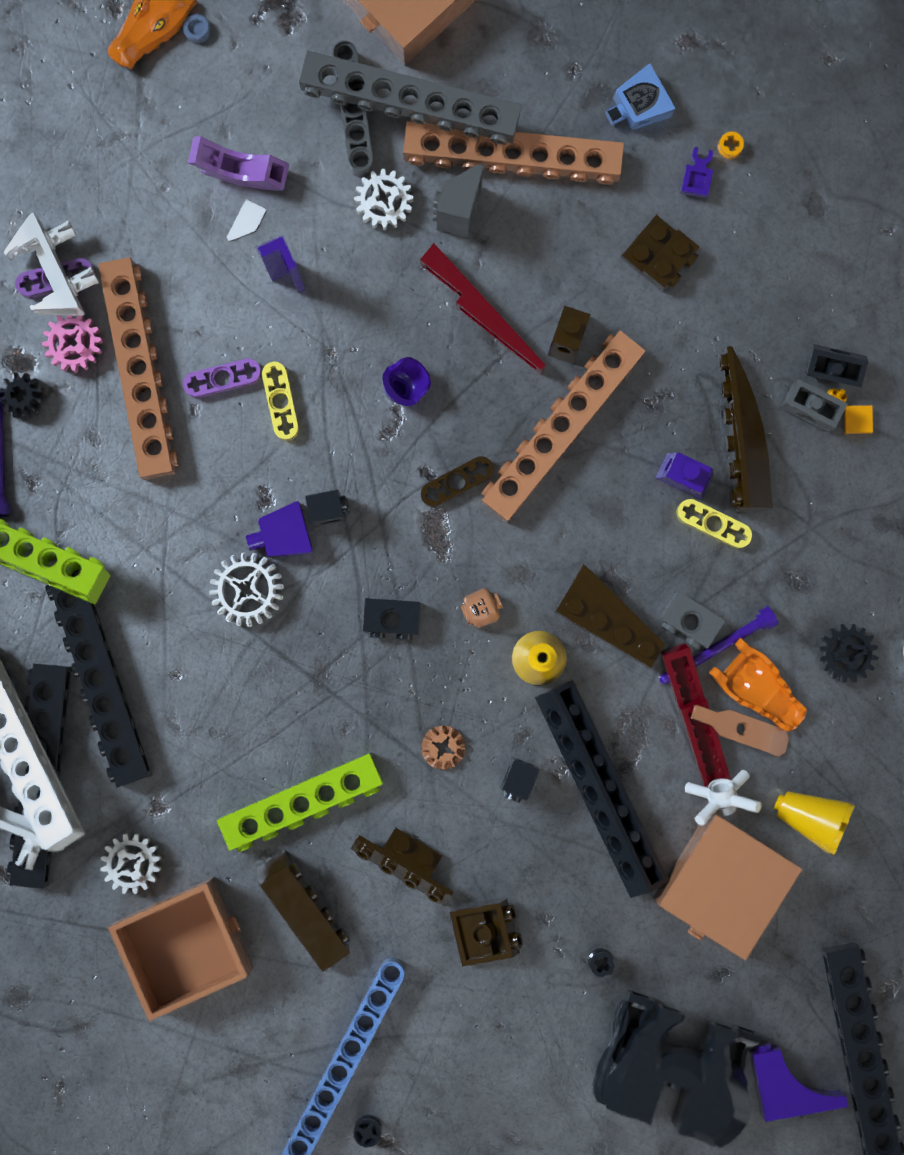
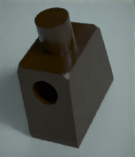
(569, 334)

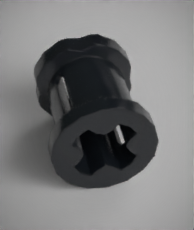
(603, 971)

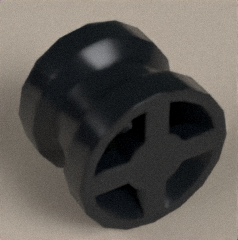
(365, 1136)

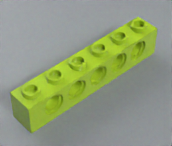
(86, 585)
(233, 824)

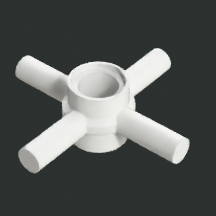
(722, 797)

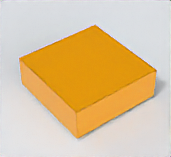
(858, 420)

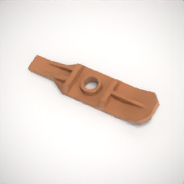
(755, 732)

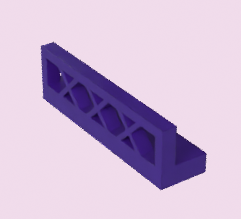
(280, 261)

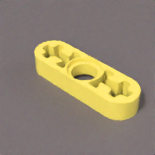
(283, 380)
(729, 538)

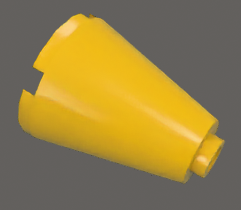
(525, 658)
(815, 818)

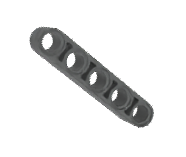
(355, 122)

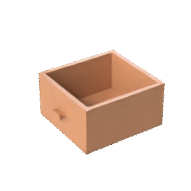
(407, 24)
(727, 886)
(181, 949)

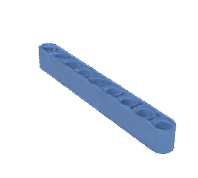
(347, 1059)

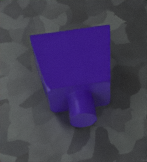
(685, 474)
(282, 533)

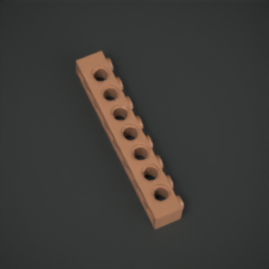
(527, 144)
(112, 276)
(628, 354)

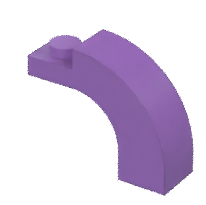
(236, 167)

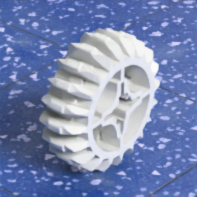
(239, 600)

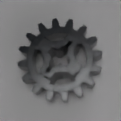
(845, 642)

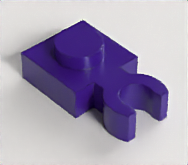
(697, 177)

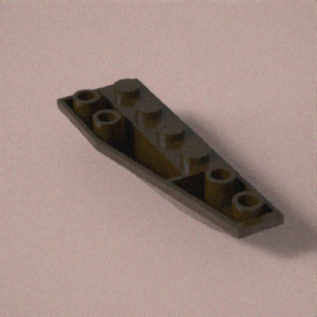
(745, 440)

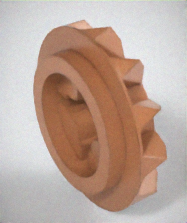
(447, 760)

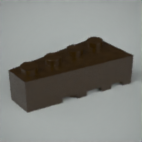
(602, 614)
(302, 911)

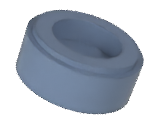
(196, 28)

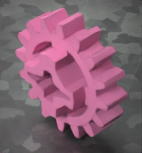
(65, 350)

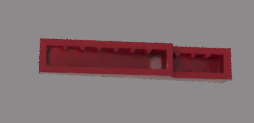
(477, 307)
(688, 693)

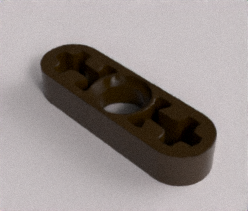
(459, 470)

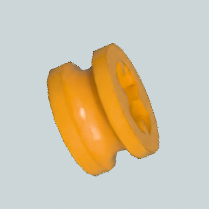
(736, 139)

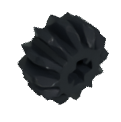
(32, 391)

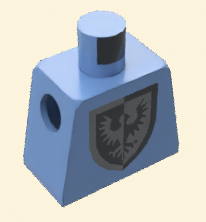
(641, 101)

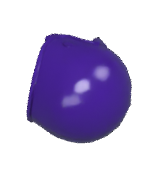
(406, 381)

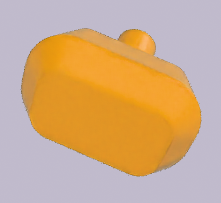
(840, 394)

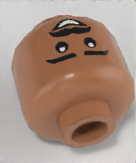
(481, 608)

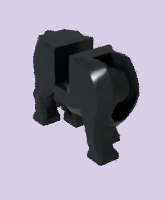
(640, 1061)

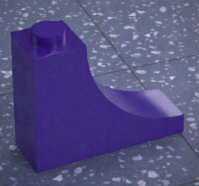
(781, 1093)

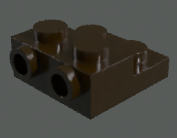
(661, 253)
(486, 932)

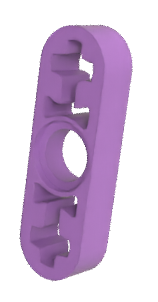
(37, 290)
(204, 389)

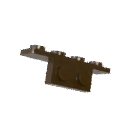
(407, 861)

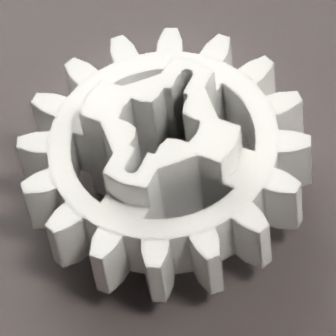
(374, 204)
(125, 853)

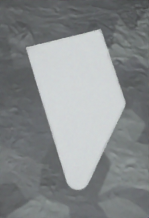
(247, 220)

